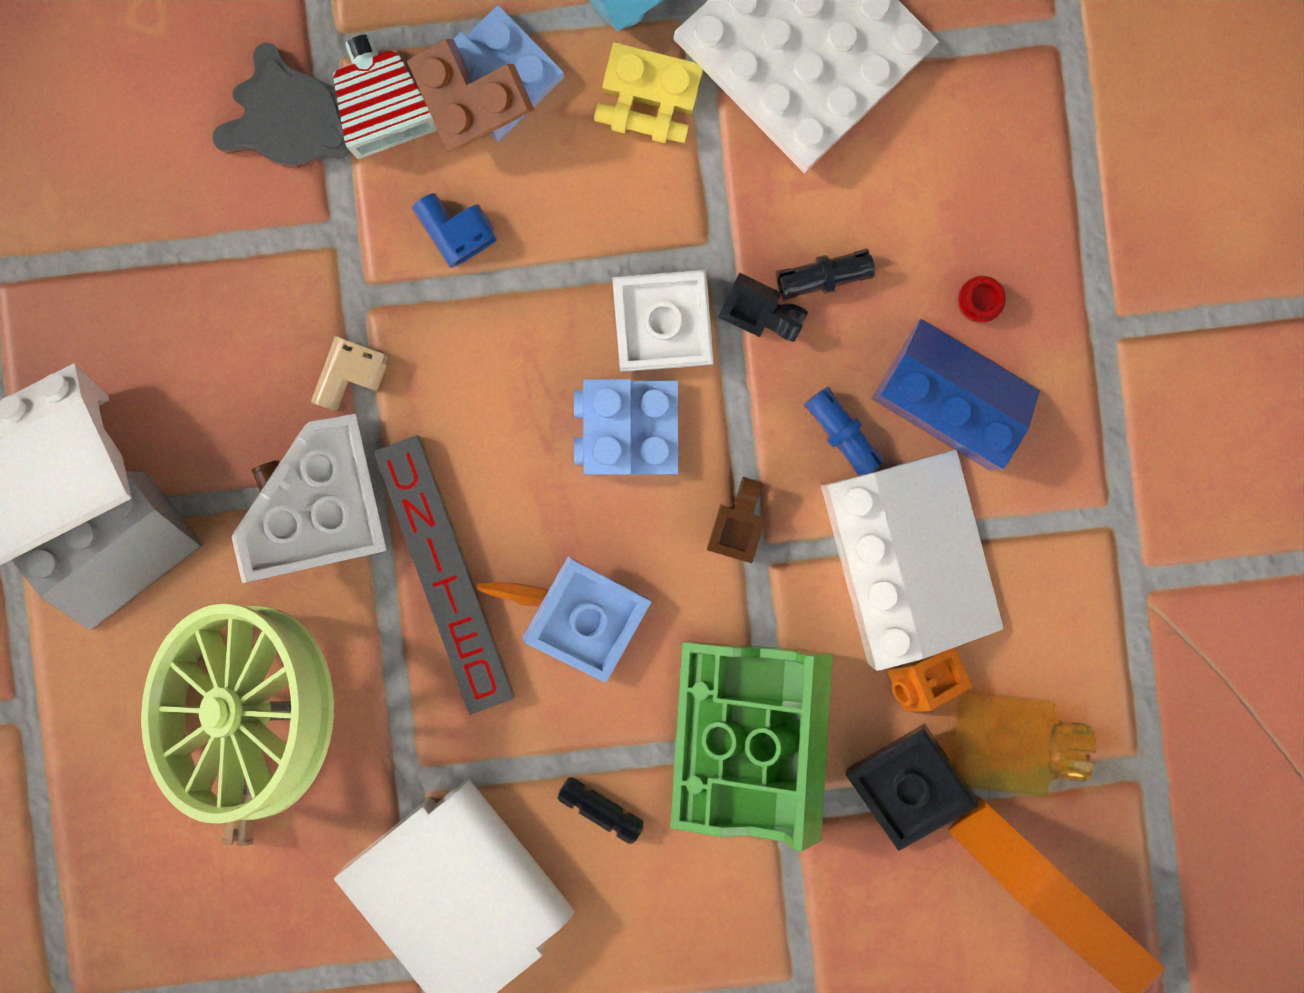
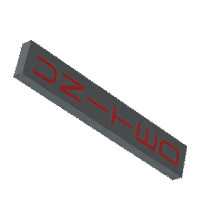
(444, 574)

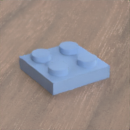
(586, 620)

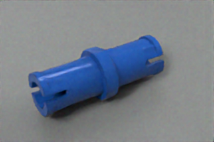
(844, 432)

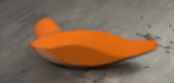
(520, 593)

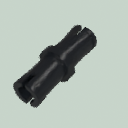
(825, 274)

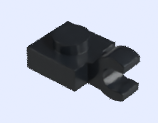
(755, 306)

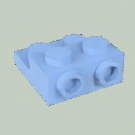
(502, 42)
(627, 427)

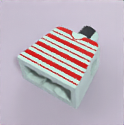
(378, 100)

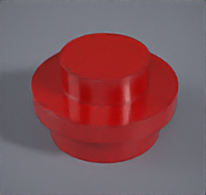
(981, 299)

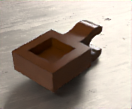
(737, 528)

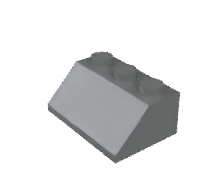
(111, 556)

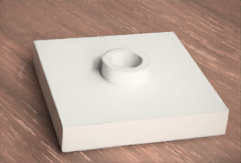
(663, 321)

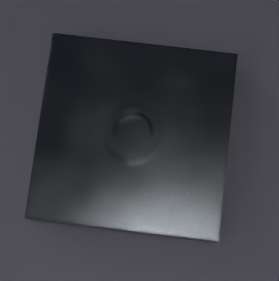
(912, 787)

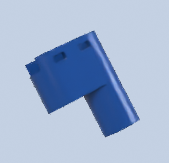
(458, 236)

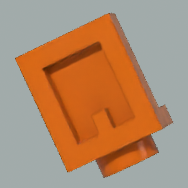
(929, 681)

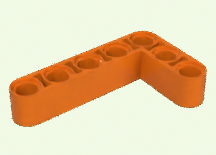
(1055, 900)

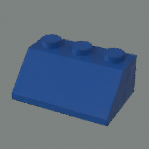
(958, 397)

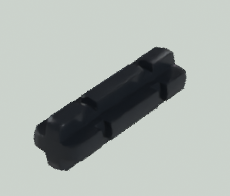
(600, 810)

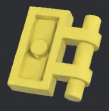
(651, 80)

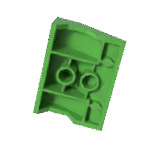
(752, 742)

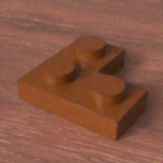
(463, 107)

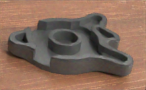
(285, 115)

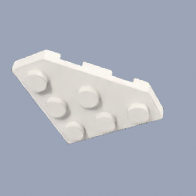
(313, 506)

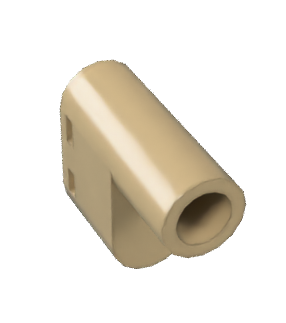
(347, 367)

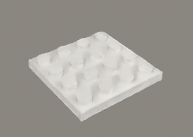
(805, 64)

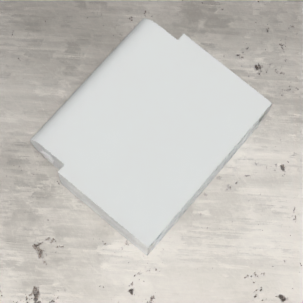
(456, 895)

